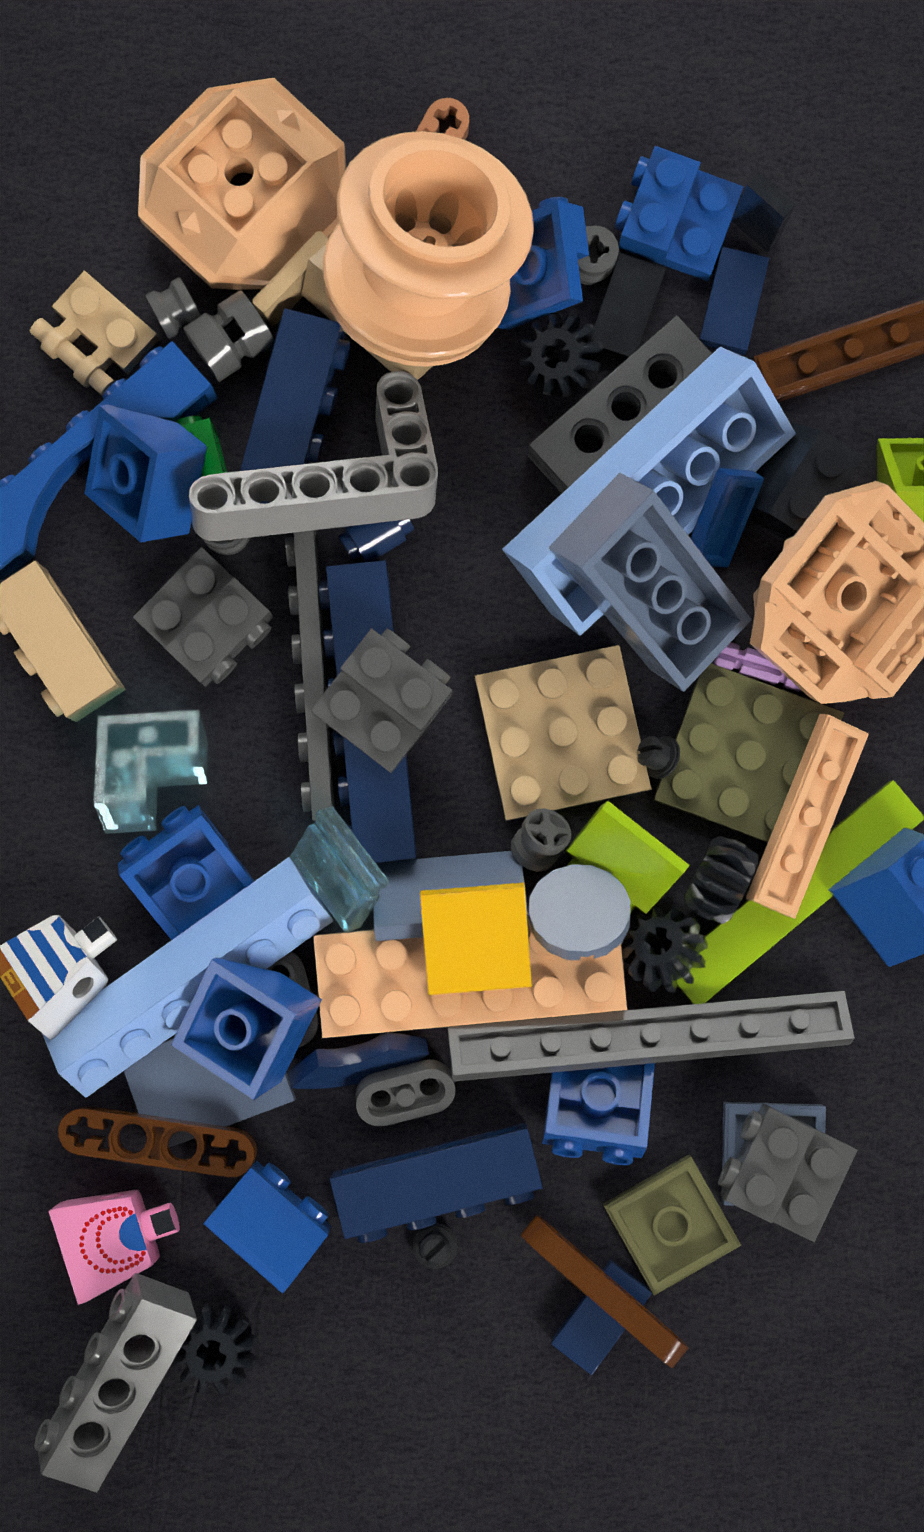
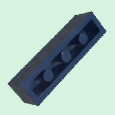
(296, 393)
(435, 1182)

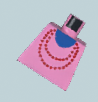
(109, 1239)

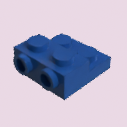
(677, 213)
(551, 270)
(182, 870)
(600, 1112)

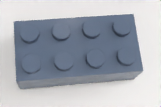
(650, 581)

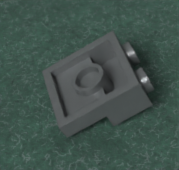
(205, 618)
(383, 698)
(786, 1171)

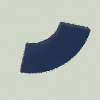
(351, 1064)

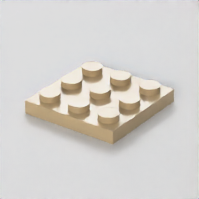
(562, 732)

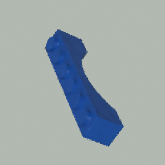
(163, 388)

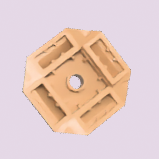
(247, 231)
(846, 598)

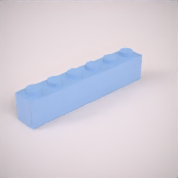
(153, 997)

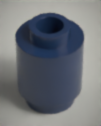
(374, 539)

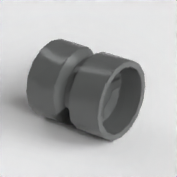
(215, 346)

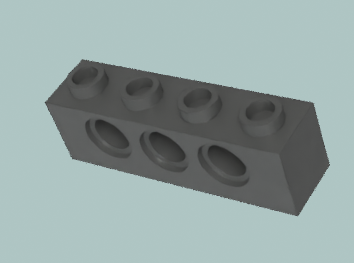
(670, 350)
(88, 1452)

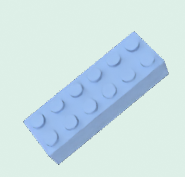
(708, 422)

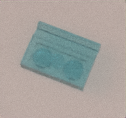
(339, 869)

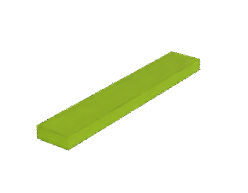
(757, 928)

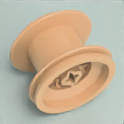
(447, 278)

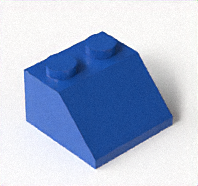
(144, 472)
(888, 897)
(246, 1024)
(270, 1224)

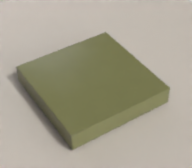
(671, 1224)

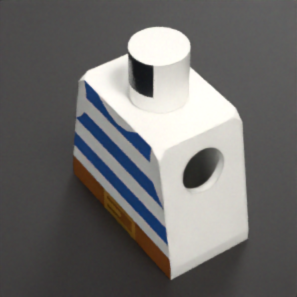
(55, 971)

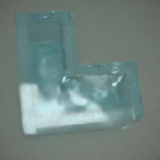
(138, 756)

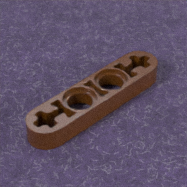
(157, 1147)
(604, 1291)

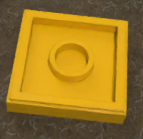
(476, 938)

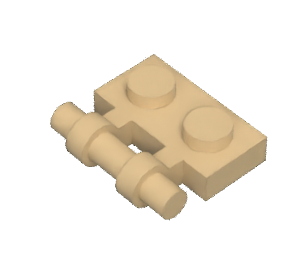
(103, 322)

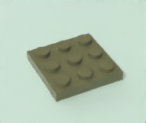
(739, 751)

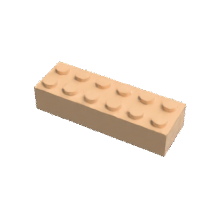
(385, 987)

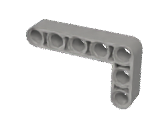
(398, 420)

